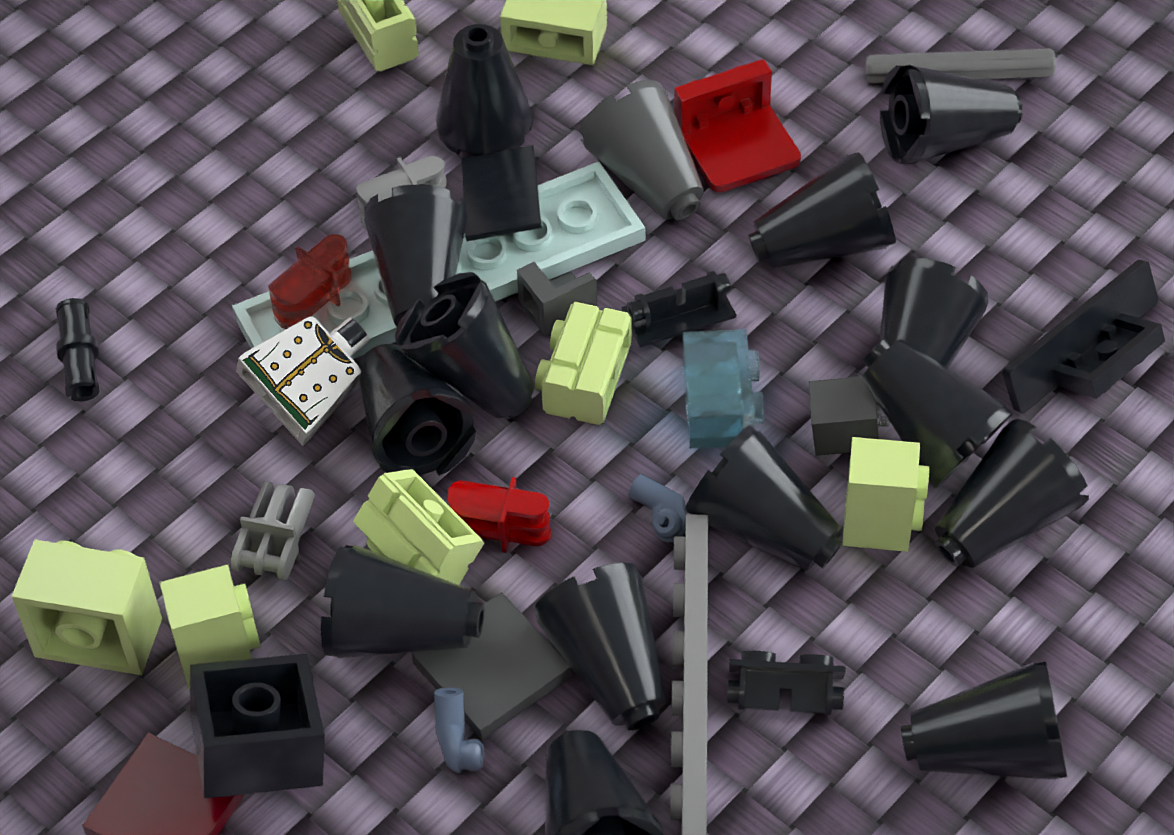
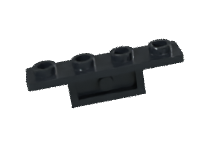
(1091, 344)

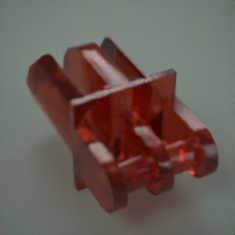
(311, 281)

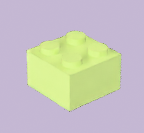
(87, 606)

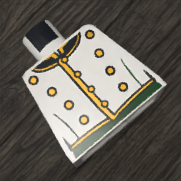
(304, 372)

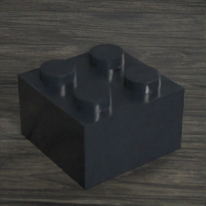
(256, 725)

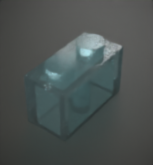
(719, 386)

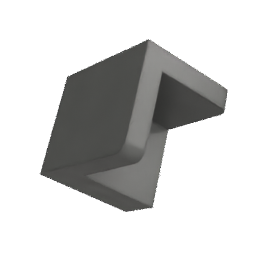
(551, 300)
(841, 411)

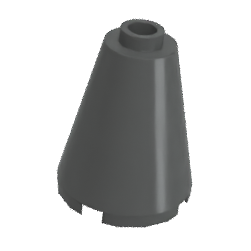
(645, 149)

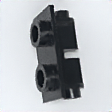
(672, 311)
(808, 680)

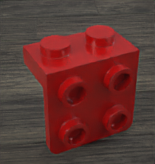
(734, 128)

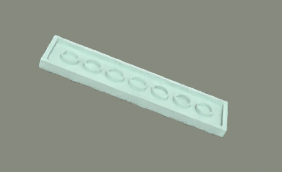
(580, 221)

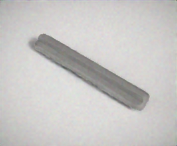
(971, 64)

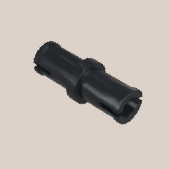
(77, 349)

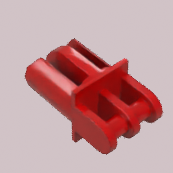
(502, 512)

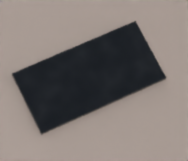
(501, 193)

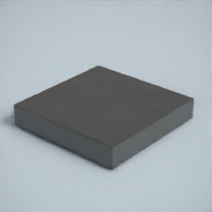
(499, 670)

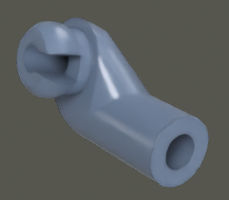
(666, 507)
(450, 731)

